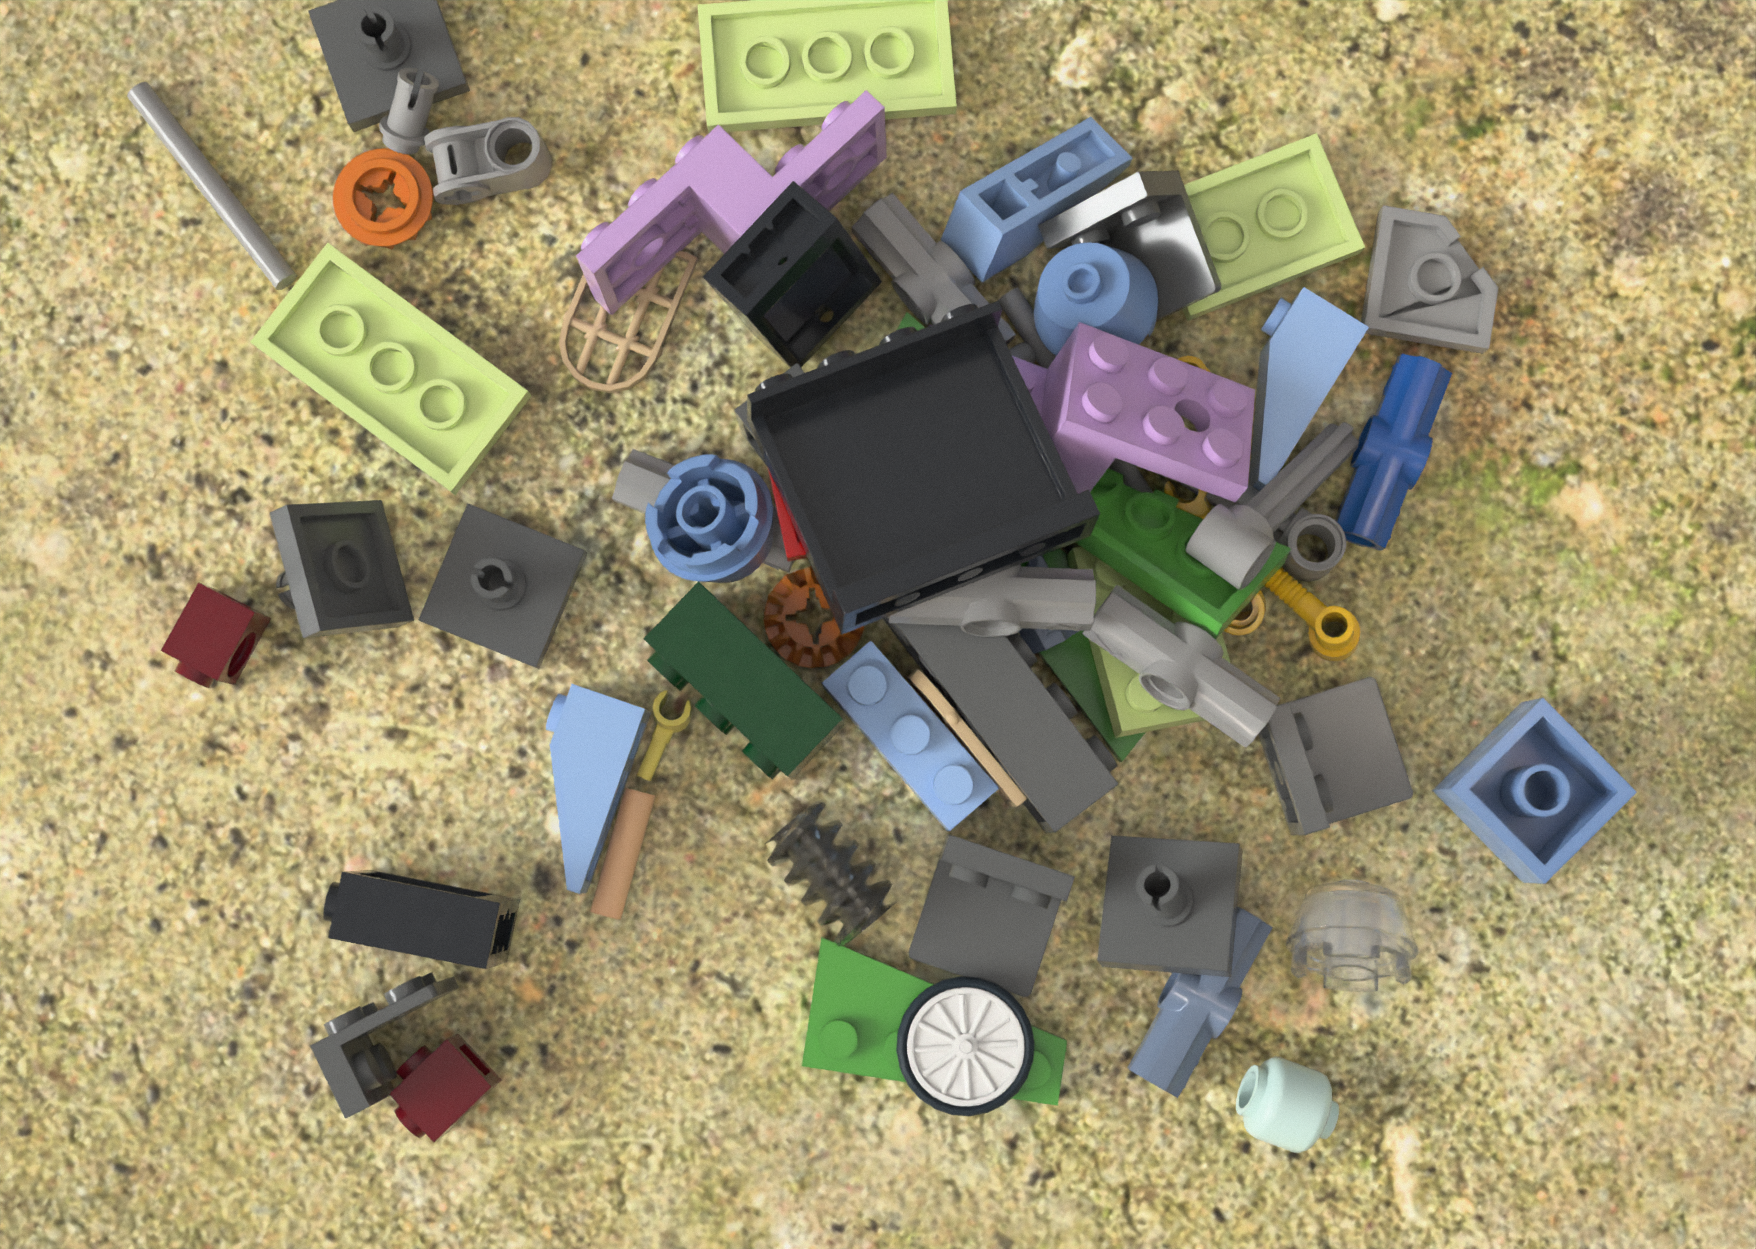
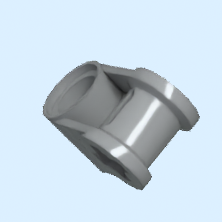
(473, 160)

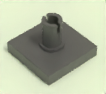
(376, 39)
(340, 568)
(503, 586)
(1170, 905)

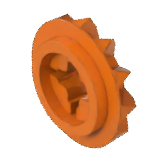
(372, 173)
(793, 638)

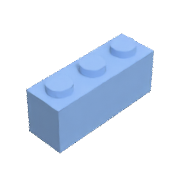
(909, 736)

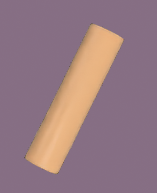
(622, 853)

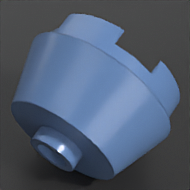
(1098, 289)
(711, 520)

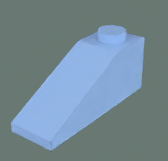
(1000, 214)
(1295, 373)
(590, 763)

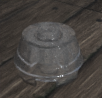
(1352, 936)

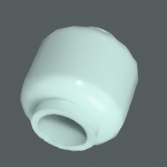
(1287, 1104)

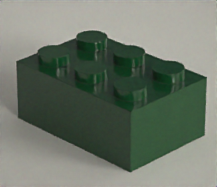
(741, 684)

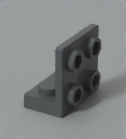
(1154, 223)
(1334, 756)
(988, 915)
(351, 1063)

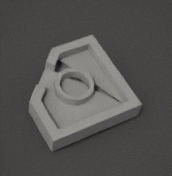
(1426, 284)

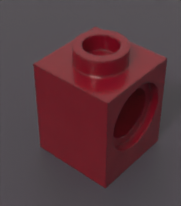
(214, 637)

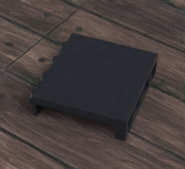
(916, 466)

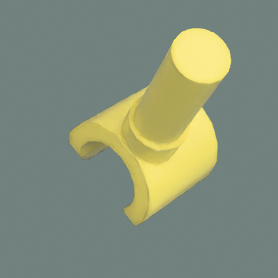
(661, 735)

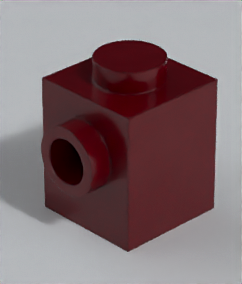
(441, 1087)

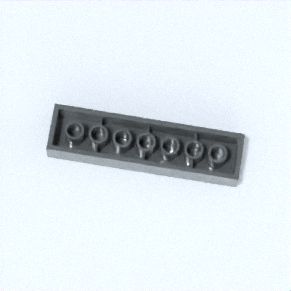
(1007, 708)

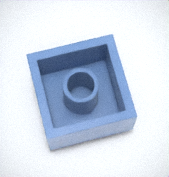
(1534, 791)

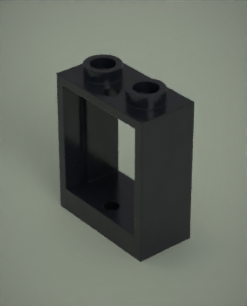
(754, 278)
(421, 918)

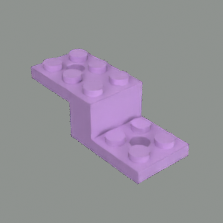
(722, 193)
(1127, 404)

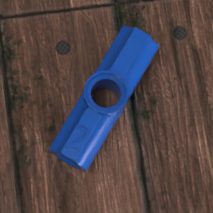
(1392, 450)

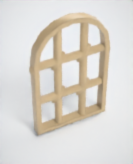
(626, 343)
(950, 718)

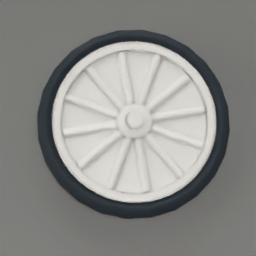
(965, 1046)

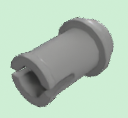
(407, 120)

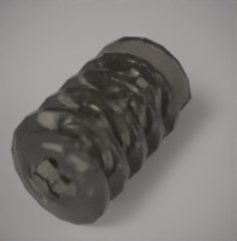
(830, 873)

